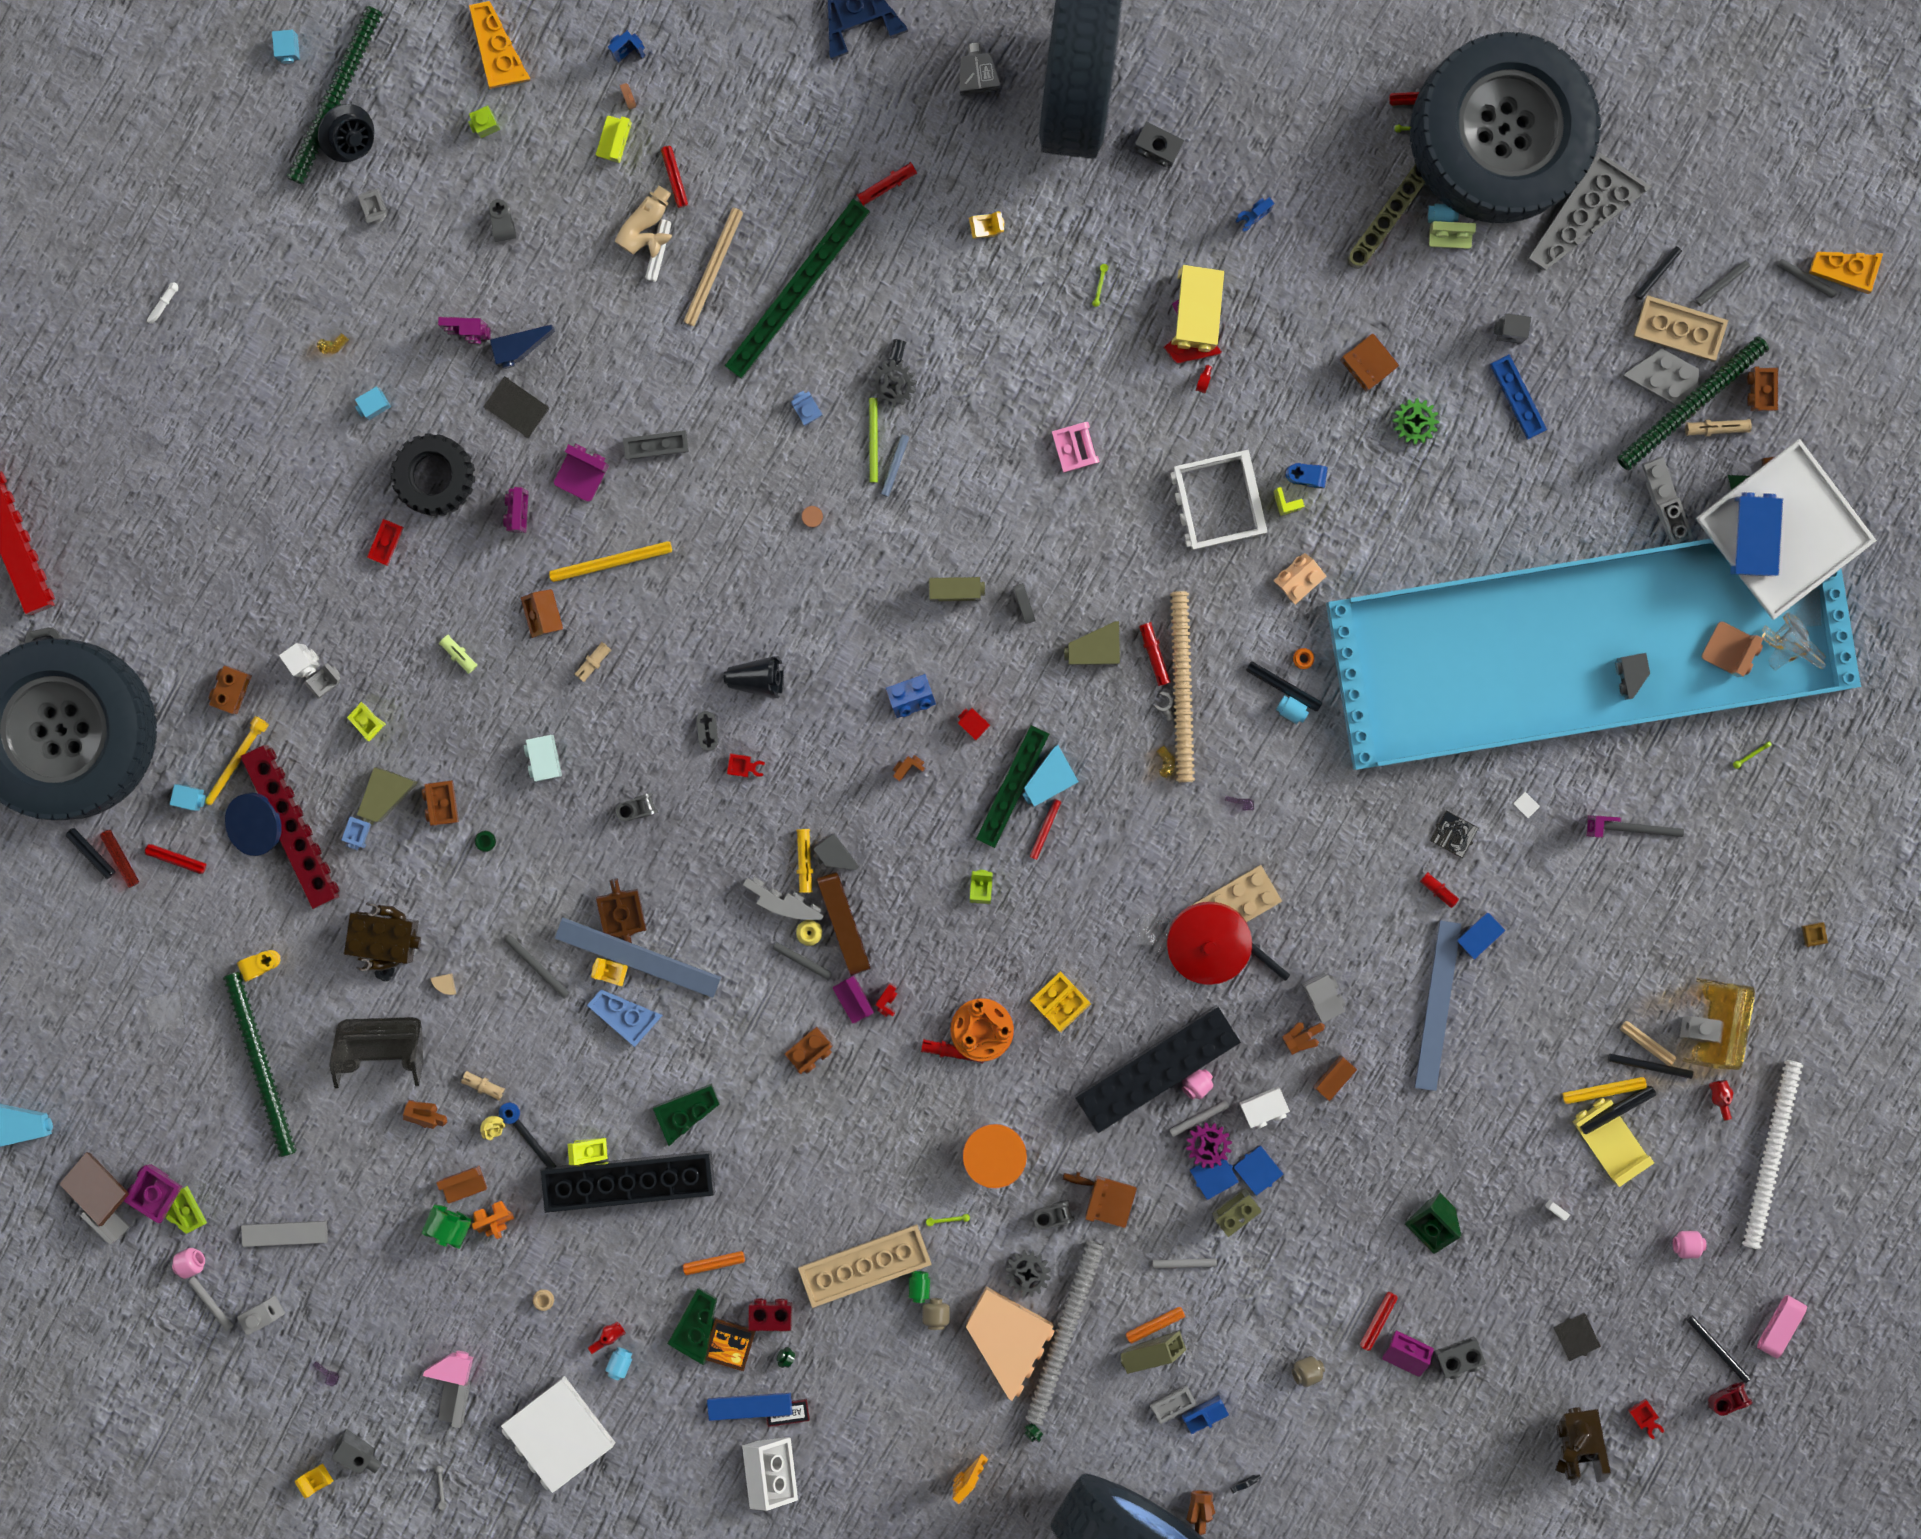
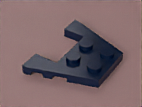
(853, 13)

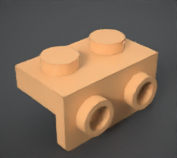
(1300, 578)

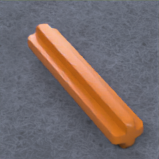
(714, 1263)
(1155, 1325)

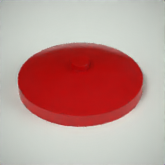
(1209, 943)

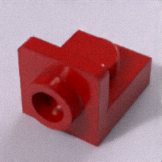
(887, 996)

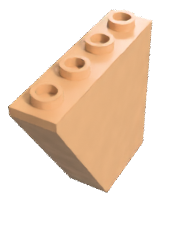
(1008, 1338)

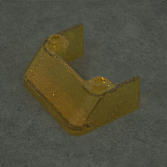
(1732, 1006)

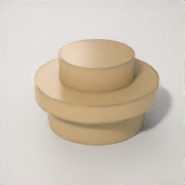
(543, 1300)

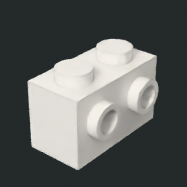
(300, 660)
(1264, 1108)

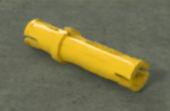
(804, 860)

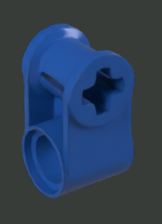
(1311, 475)

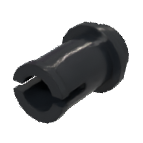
(897, 351)

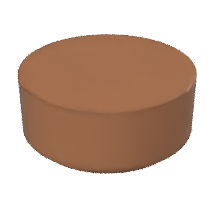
(812, 516)

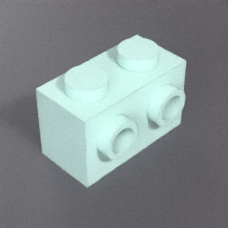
(543, 758)

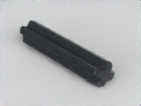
(90, 853)

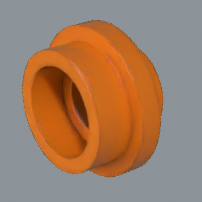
(1310, 658)

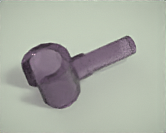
(1248, 804)
(332, 1377)

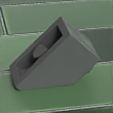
(834, 854)

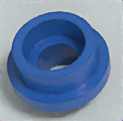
(509, 1106)

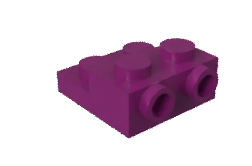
(471, 329)
(516, 516)
(152, 1193)

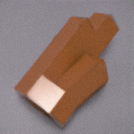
(1299, 1040)
(423, 1114)
(1200, 1510)

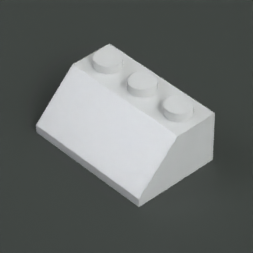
(770, 1473)

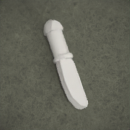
(164, 300)

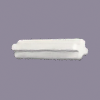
(655, 263)

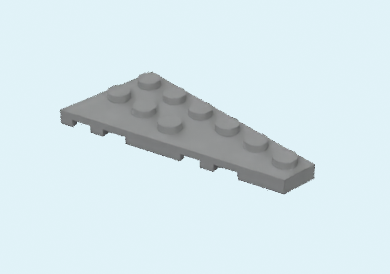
(1591, 204)

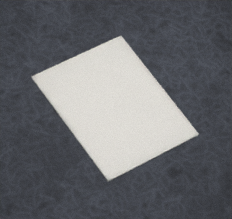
(1526, 804)

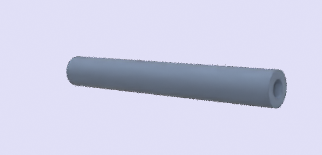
(895, 465)

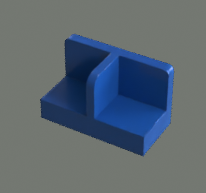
(1480, 935)
(1205, 1414)

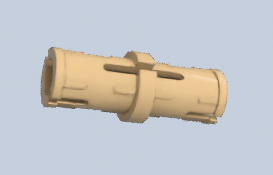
(593, 661)
(482, 1085)

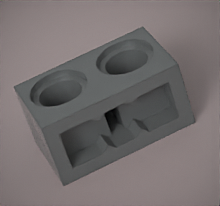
(1458, 1351)

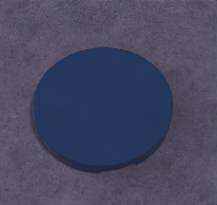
(252, 824)

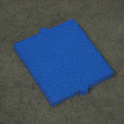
(1258, 1170)
(1214, 1180)

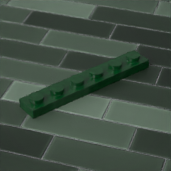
(1012, 786)

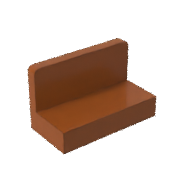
(541, 613)
(1335, 1078)
(462, 1184)

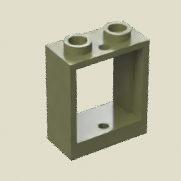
(956, 589)
(1236, 1208)

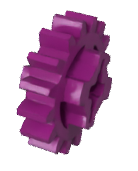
(1217, 1139)

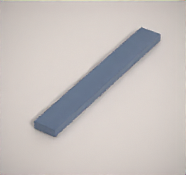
(637, 957)
(1437, 1005)

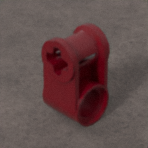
(1733, 1397)

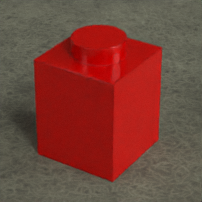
(973, 723)

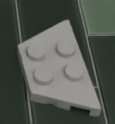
(1665, 376)

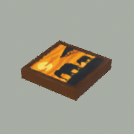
(729, 1344)

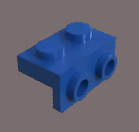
(623, 45)
(911, 696)

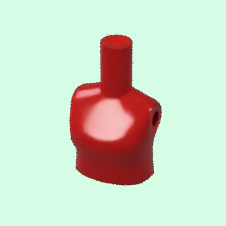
(1722, 1096)
(608, 1336)

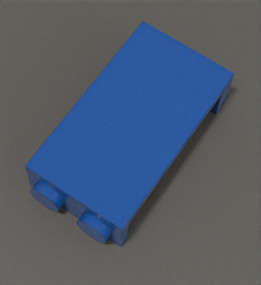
(1758, 535)

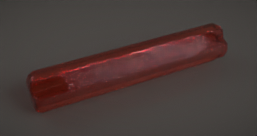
(119, 858)

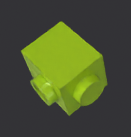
(483, 122)

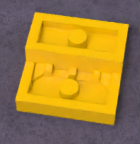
(1060, 1002)

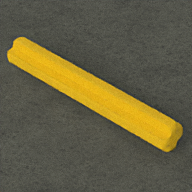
(1604, 1090)

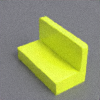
(613, 138)
(1286, 508)

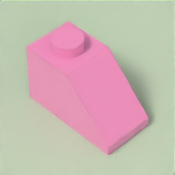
(452, 1368)

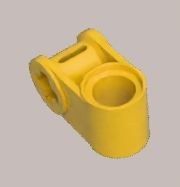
(256, 965)

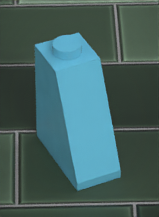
(1050, 778)
(22, 1125)

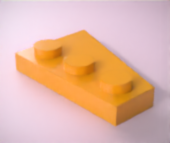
(1850, 270)
(966, 1481)

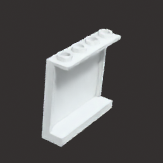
(557, 1435)

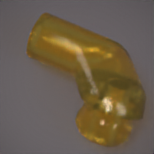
(332, 347)
(1168, 762)

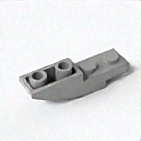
(1666, 501)
(790, 906)

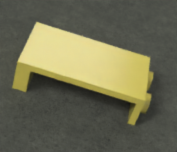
(1199, 308)
(1614, 1145)

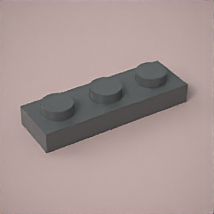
(655, 445)

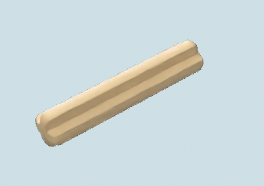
(1648, 1043)

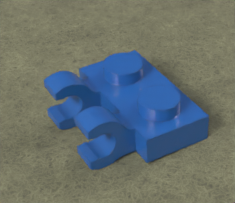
(1259, 210)

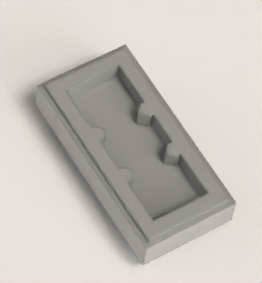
(1173, 1404)

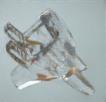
(1792, 643)

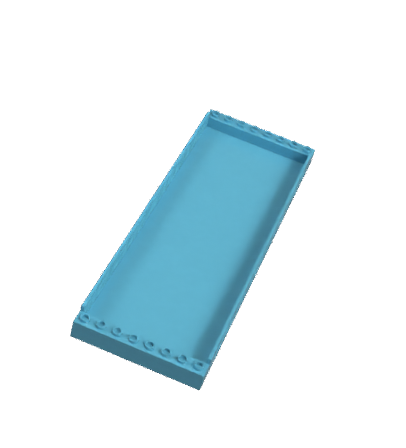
(1540, 648)

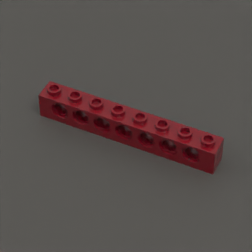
(317, 897)

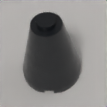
(757, 677)

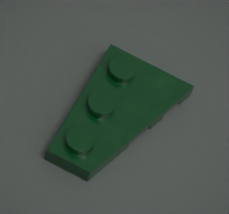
(684, 1111)
(695, 1327)

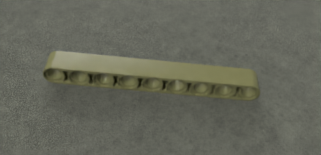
(1389, 215)

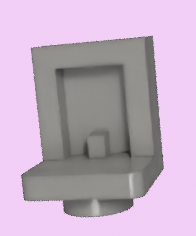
(373, 206)
(323, 681)

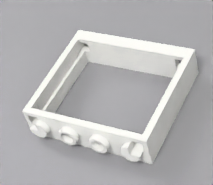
(1181, 499)

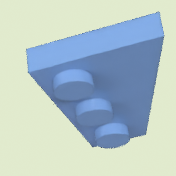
(624, 1016)

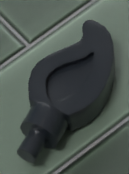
(1244, 1483)

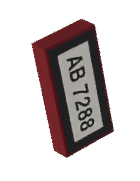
(800, 1414)

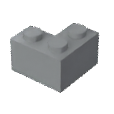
(1324, 997)

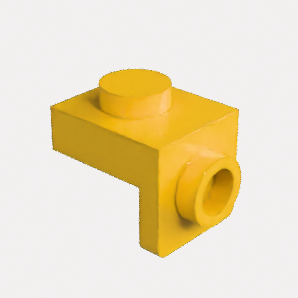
(986, 225)
(609, 971)
(313, 1480)

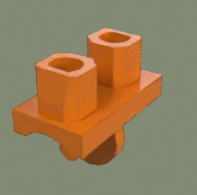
(491, 1223)

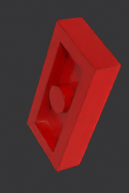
(385, 542)

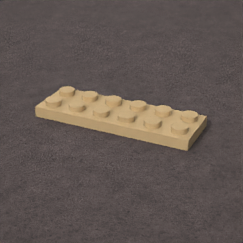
(864, 1265)

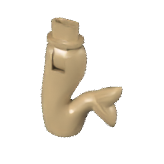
(645, 216)

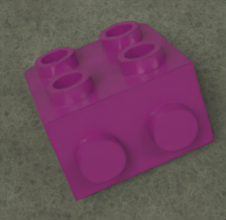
(581, 472)

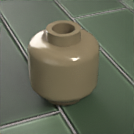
(936, 1314)
(1308, 1371)

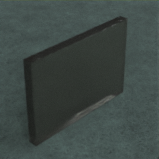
(516, 407)

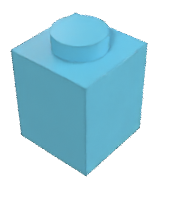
(286, 46)
(372, 403)
(187, 797)

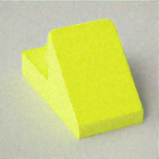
(366, 721)
(587, 1151)

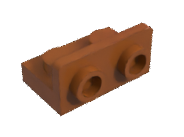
(808, 1050)

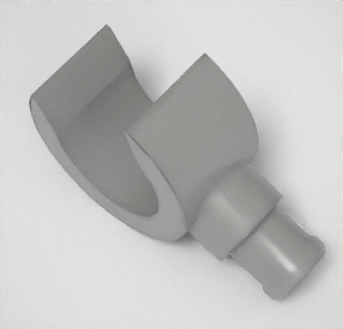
(1166, 711)

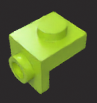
(981, 887)

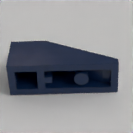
(517, 346)

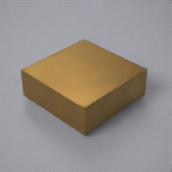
(1814, 934)

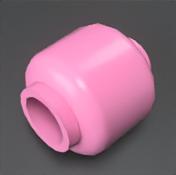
(1197, 1084)
(1689, 1244)
(188, 1263)

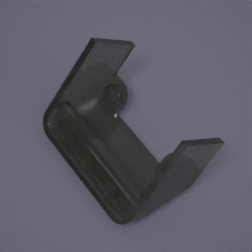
(377, 1040)

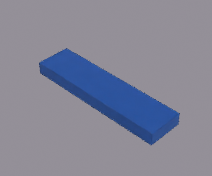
(1518, 397)
(749, 1406)

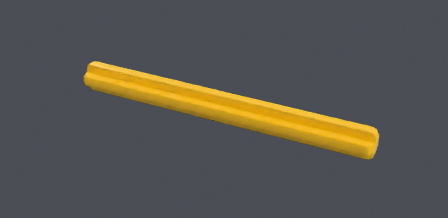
(610, 561)

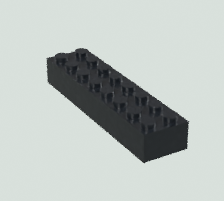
(1157, 1069)
(628, 1181)

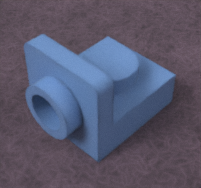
(806, 407)
(356, 833)

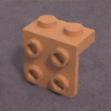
(1732, 649)

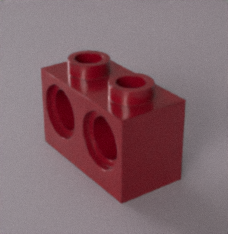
(770, 1322)

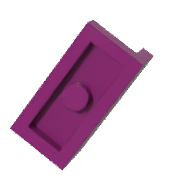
(1595, 825)
(853, 999)
(1408, 1354)

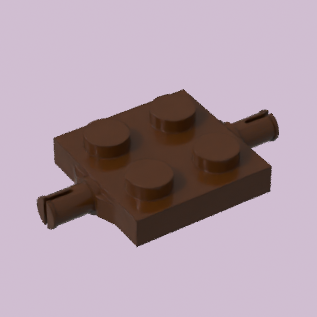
(621, 912)

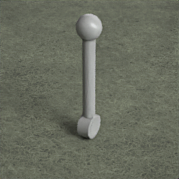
(442, 1505)

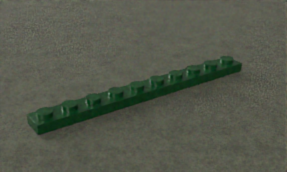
(797, 288)

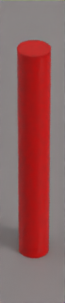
(1045, 829)

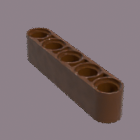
(843, 923)

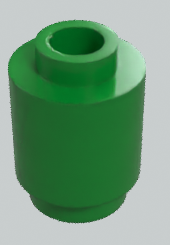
(919, 1286)

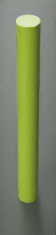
(873, 440)

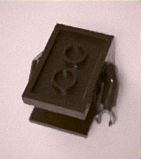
(382, 936)
(1582, 1443)

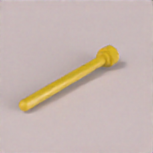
(257, 727)

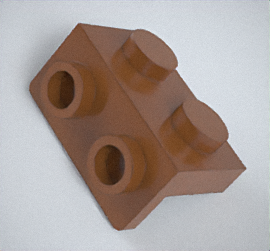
(1763, 389)
(903, 767)
(440, 803)

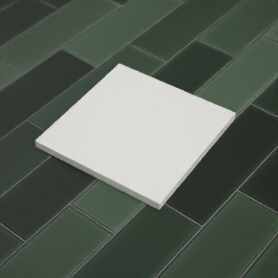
(1816, 533)

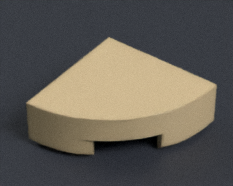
(444, 984)

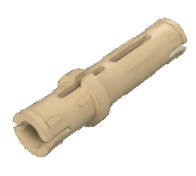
(1717, 427)

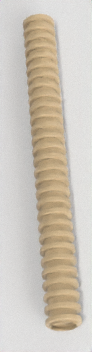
(1182, 686)

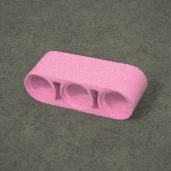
(1781, 1326)

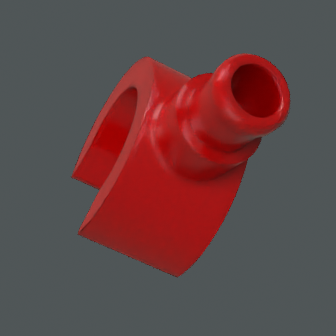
(1204, 379)

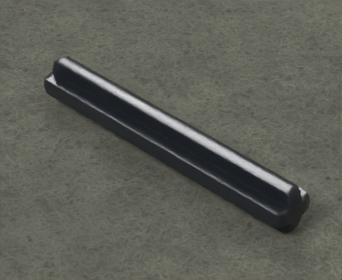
(1283, 686)
(1618, 1109)

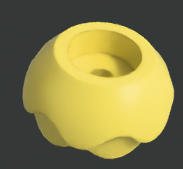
(804, 927)
(492, 1127)

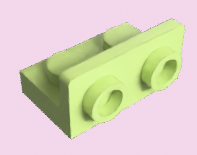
(1451, 234)

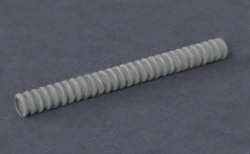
(1064, 1332)

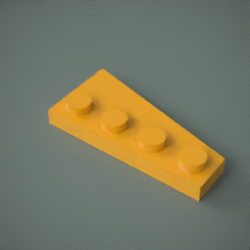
(498, 55)

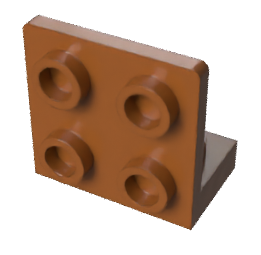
(1369, 362)
(1110, 1201)

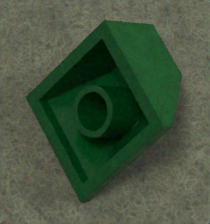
(1435, 1223)

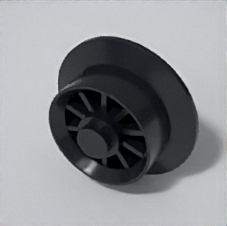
(346, 133)

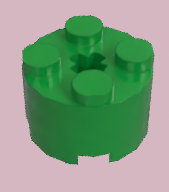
(446, 1226)

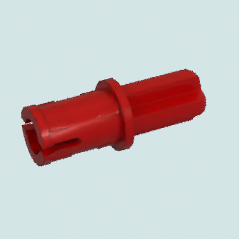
(1439, 890)

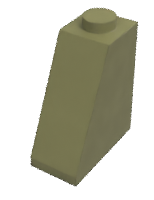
(1095, 648)
(383, 794)
(1153, 1352)

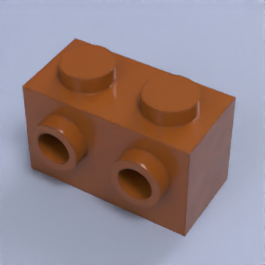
(229, 689)

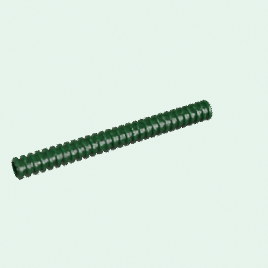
(336, 91)
(1693, 403)
(259, 1064)

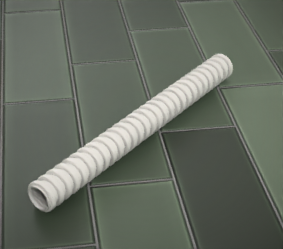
(1772, 1154)

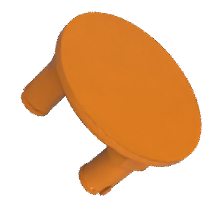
(982, 1030)
(994, 1156)

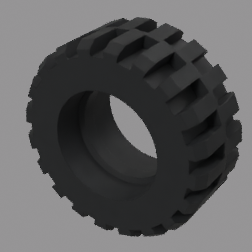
(405, 468)

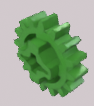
(1416, 412)

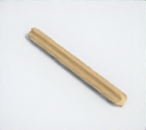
(713, 266)

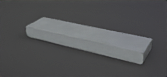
(284, 1233)

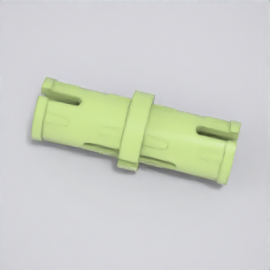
(448, 643)

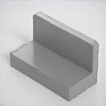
(112, 1229)
(454, 1403)

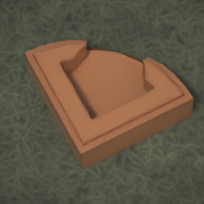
(628, 96)

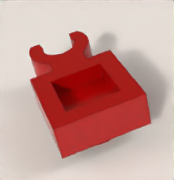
(741, 766)
(1645, 1417)

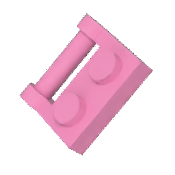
(1068, 448)

